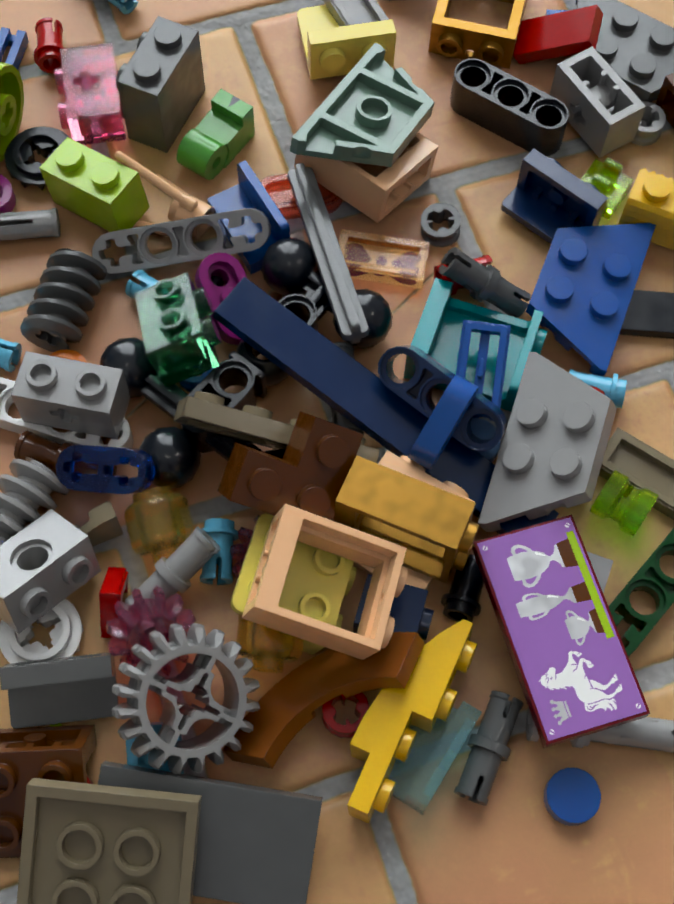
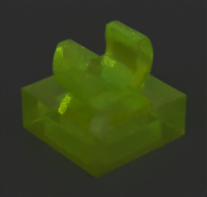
(609, 182)

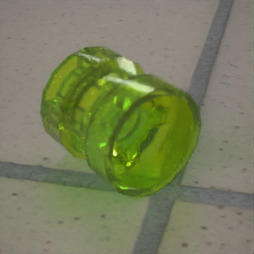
(624, 503)

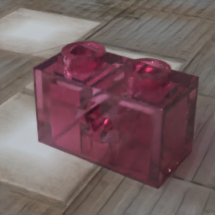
(91, 97)

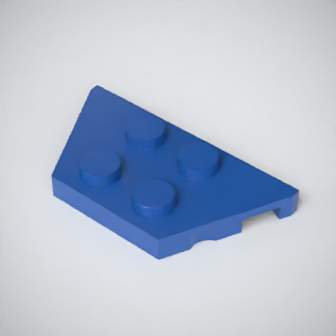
(590, 286)

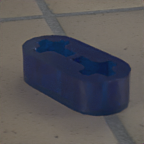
(105, 480)

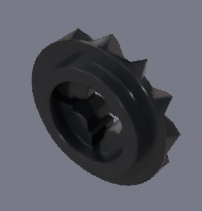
(20, 155)

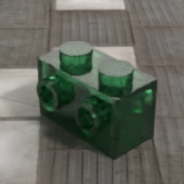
(177, 329)

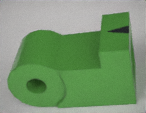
(217, 136)

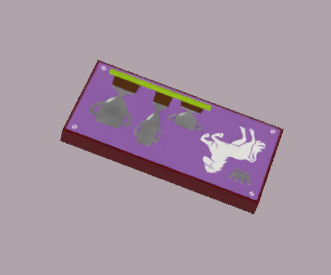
(559, 631)

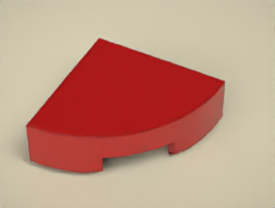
(111, 591)

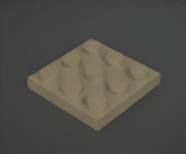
(107, 845)

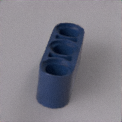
(419, 394)

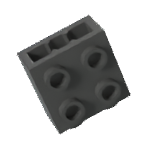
(161, 83)

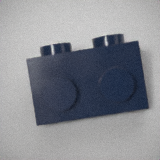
(552, 198)

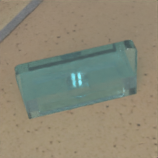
(432, 757)

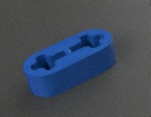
(443, 422)

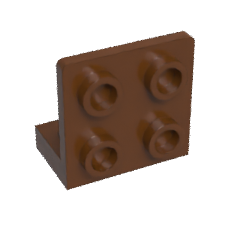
(37, 753)

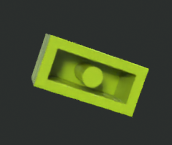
(94, 186)

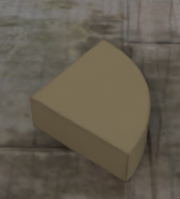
(102, 524)

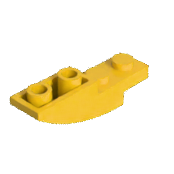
(385, 728)

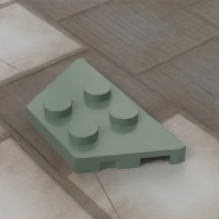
(366, 115)

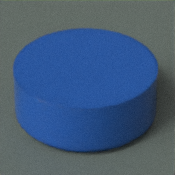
(572, 796)

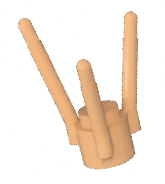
(183, 205)

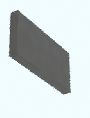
(251, 838)

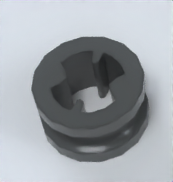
(438, 213)

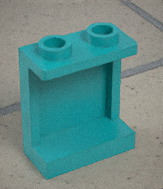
(440, 338)

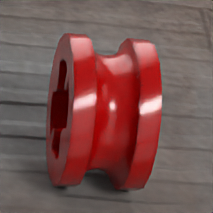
(329, 715)

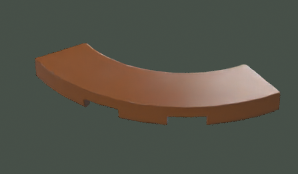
(332, 673)

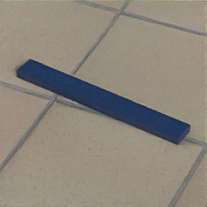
(351, 389)

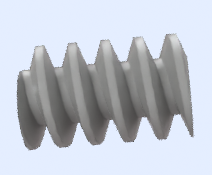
(24, 494)

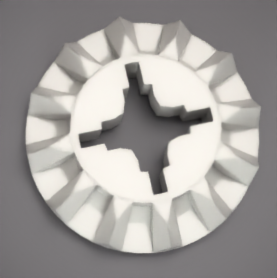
(64, 636)

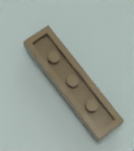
(250, 424)

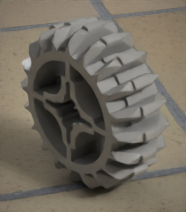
(179, 717)

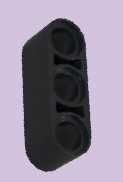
(508, 106)

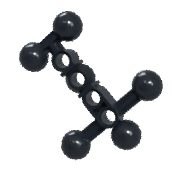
(176, 452)

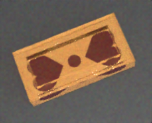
(384, 258)

